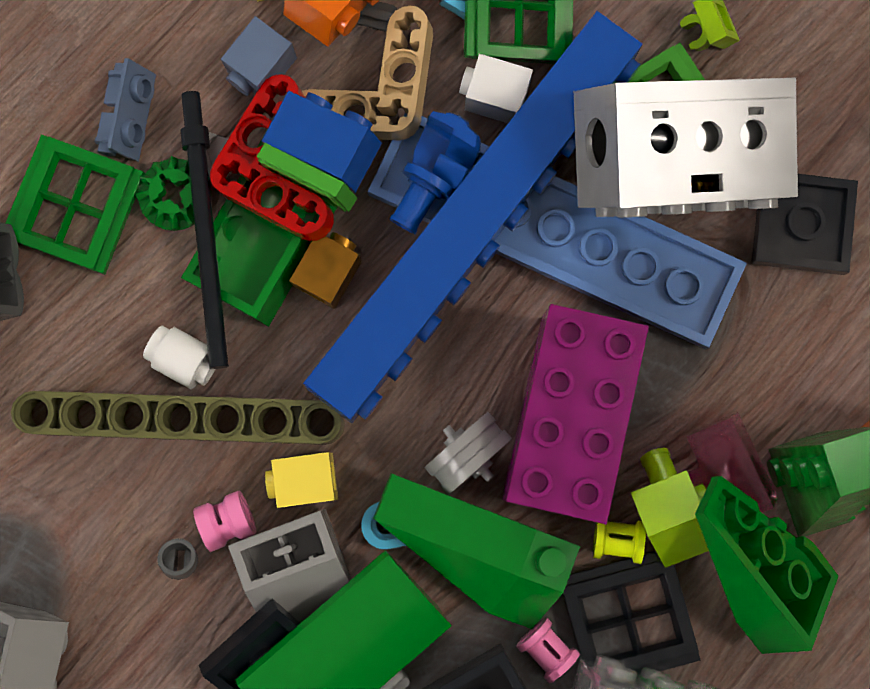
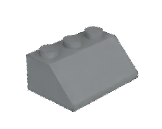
(30, 647)

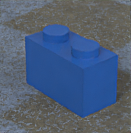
(324, 138)

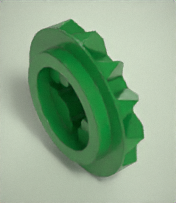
(151, 190)

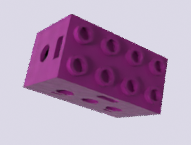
(575, 413)

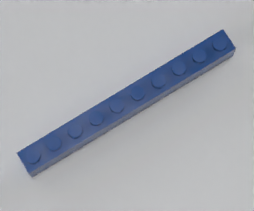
(468, 224)

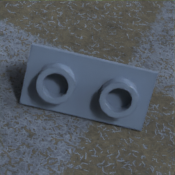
(130, 92)

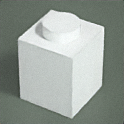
(495, 88)

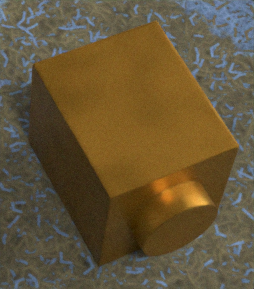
(327, 269)

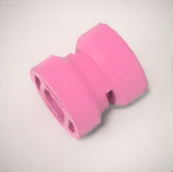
(224, 521)

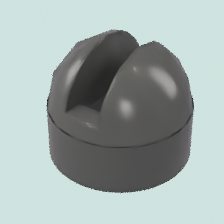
(168, 559)

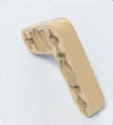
(393, 94)

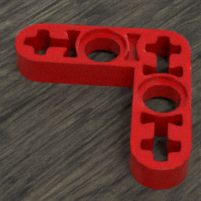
(240, 158)

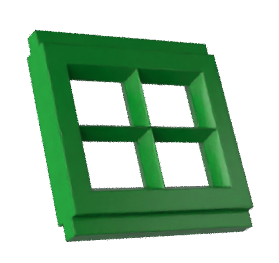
(478, 31)
(111, 219)

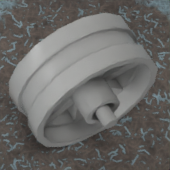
(468, 453)

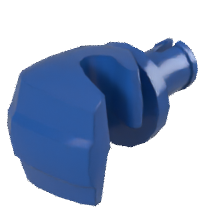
(439, 165)

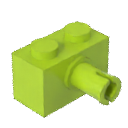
(669, 509)

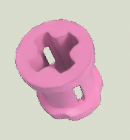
(548, 650)

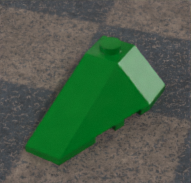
(489, 557)
(769, 576)

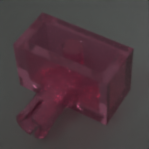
(728, 452)

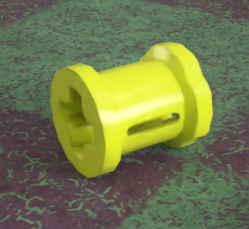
(620, 540)

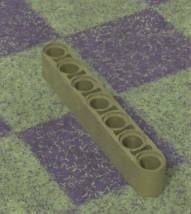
(157, 412)

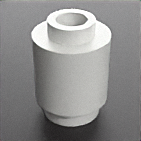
(179, 357)

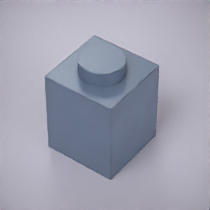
(257, 56)

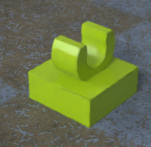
(715, 25)

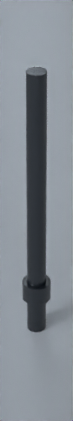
(196, 142)

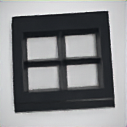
(617, 577)

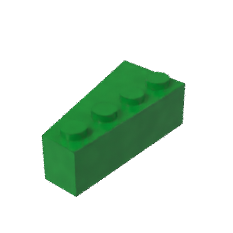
(823, 478)

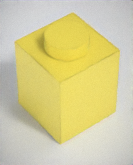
(302, 480)

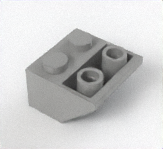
(292, 564)

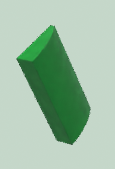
(254, 256)
(355, 636)

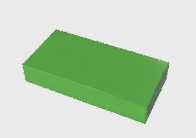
(325, 186)

